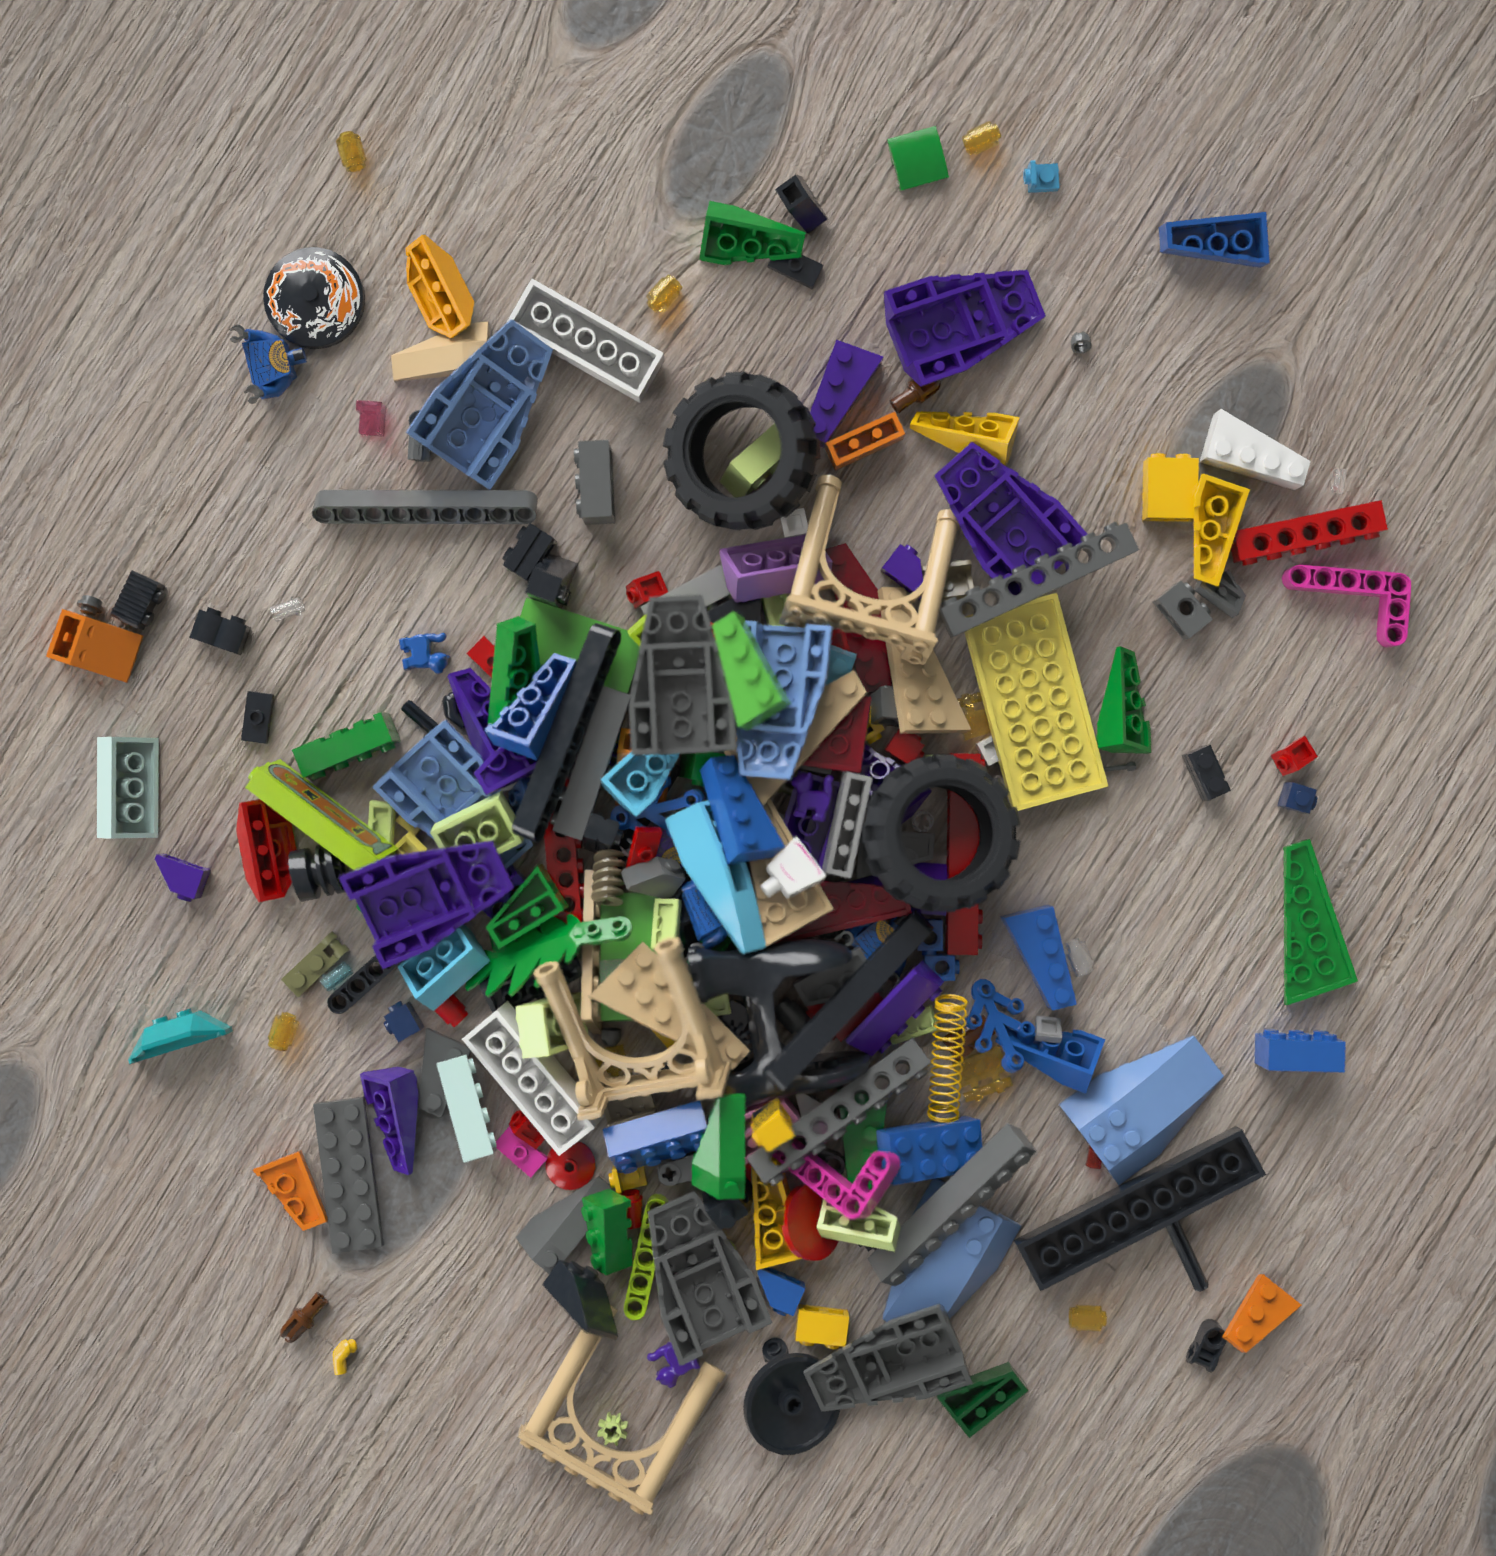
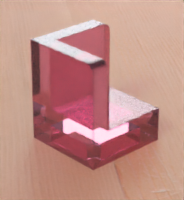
(371, 418)

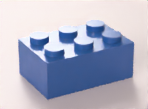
(1299, 1051)

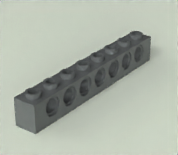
(1122, 545)
(908, 1054)

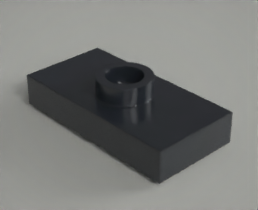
(798, 269)
(257, 717)

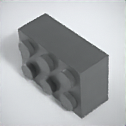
(595, 482)

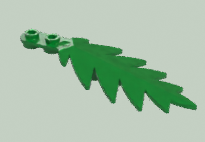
(545, 947)

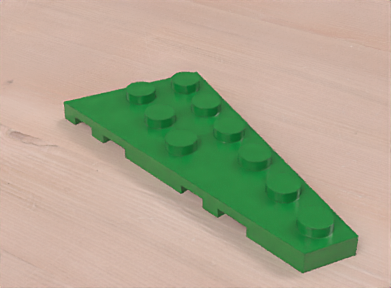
(1313, 941)

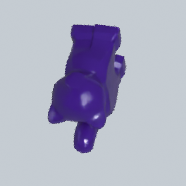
(808, 799)
(669, 1374)

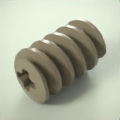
(606, 879)

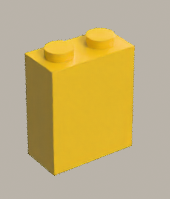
(1169, 488)

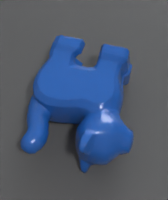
(421, 652)

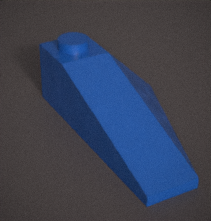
(1066, 1062)

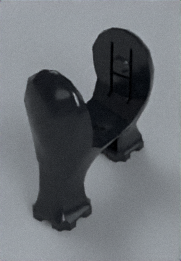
(756, 978)

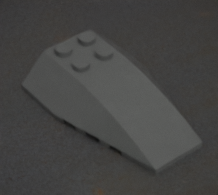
(679, 683)
(700, 1279)
(895, 1361)

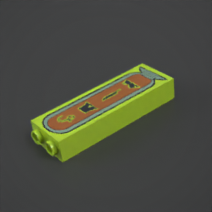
(318, 815)

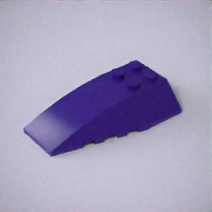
(958, 320)
(1004, 514)
(425, 896)

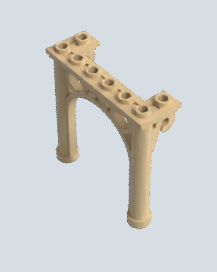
(805, 602)
(597, 1086)
(667, 1447)

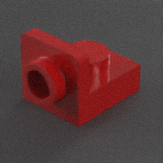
(644, 587)
(1294, 756)
(525, 1130)

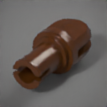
(913, 394)
(302, 1318)

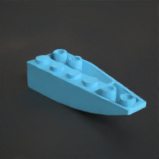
(722, 885)

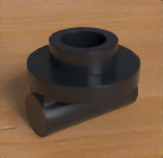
(774, 1348)

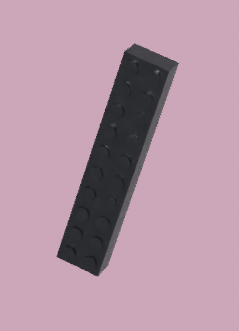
(1139, 1207)

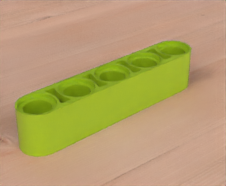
(641, 1267)

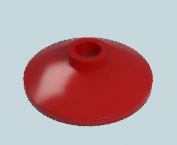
(584, 1166)

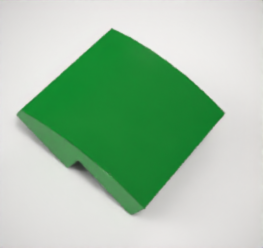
(917, 158)

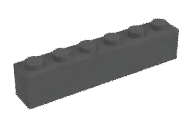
(591, 764)

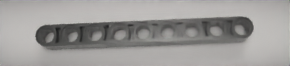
(425, 507)

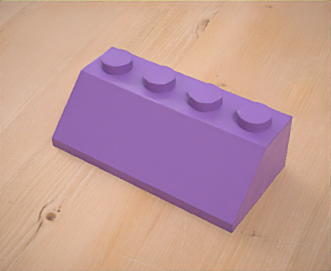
(763, 568)

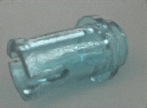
(336, 976)

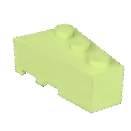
(754, 464)
(876, 1231)

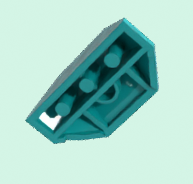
(177, 1033)

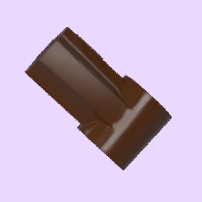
(970, 1039)

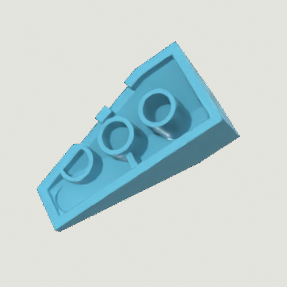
(638, 780)

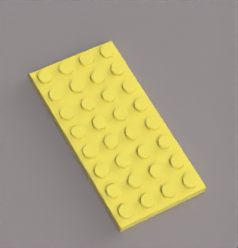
(1035, 704)

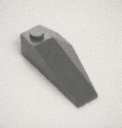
(558, 1229)

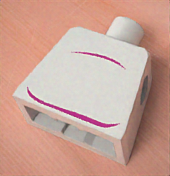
(792, 871)

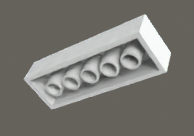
(588, 340)
(534, 1083)

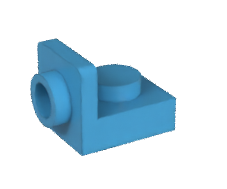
(1041, 177)

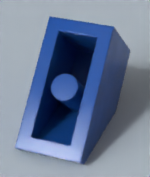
(781, 1290)

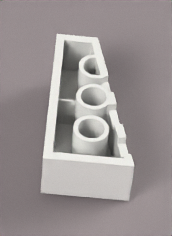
(1251, 453)

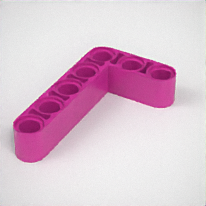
(1358, 586)
(850, 1192)

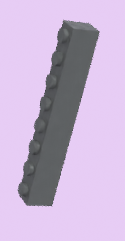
(953, 1204)

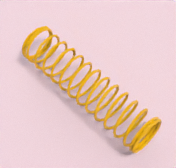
(947, 1010)

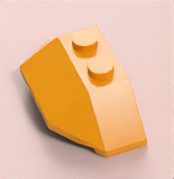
(438, 287)

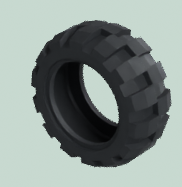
(688, 437)
(996, 829)

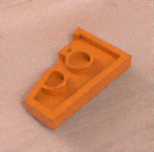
(295, 1188)
(1259, 1314)

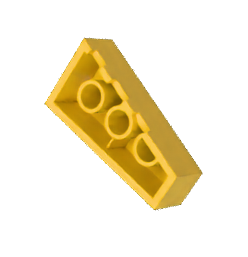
(768, 1218)

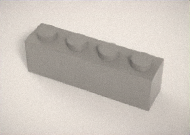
(709, 585)
(846, 824)

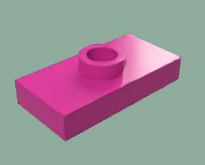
(520, 1153)

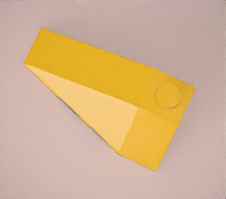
(992, 433)
(1216, 520)

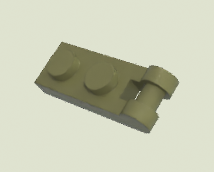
(314, 965)

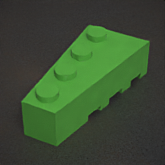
(749, 676)

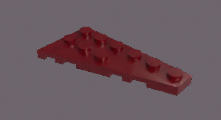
(871, 654)
(852, 906)

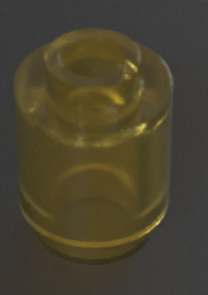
(981, 138)
(351, 151)
(663, 294)
(283, 1031)
(1087, 1318)

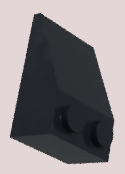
(582, 1297)

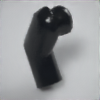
(450, 710)

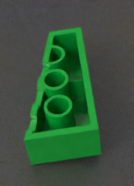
(513, 664)
(347, 745)
(861, 1139)

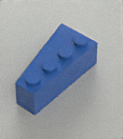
(1225, 239)
(530, 717)
(738, 813)
(1041, 949)

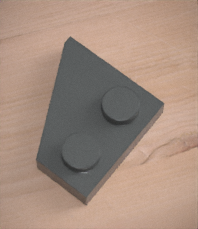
(1226, 596)

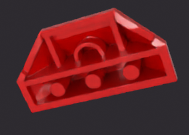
(265, 847)

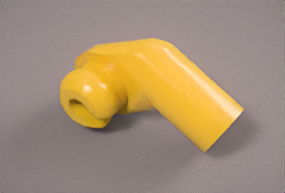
(340, 1354)

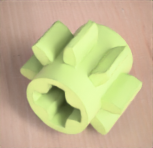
(612, 1437)

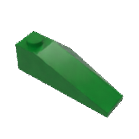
(740, 235)
(1121, 717)
(720, 1159)

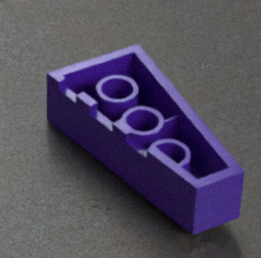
(841, 385)

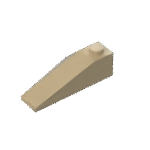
(439, 354)

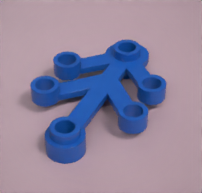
(653, 810)
(997, 1021)

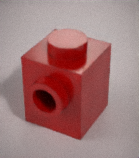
(905, 747)

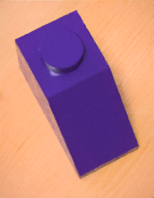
(904, 568)
(182, 876)

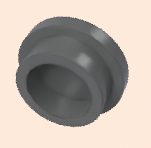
(90, 605)

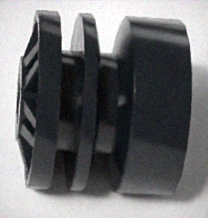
(312, 873)

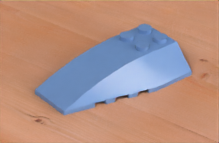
(484, 404)
(801, 666)
(438, 782)
(1142, 1105)
(957, 1266)

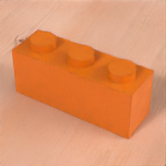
(864, 440)

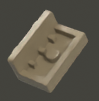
(958, 579)
(629, 1109)

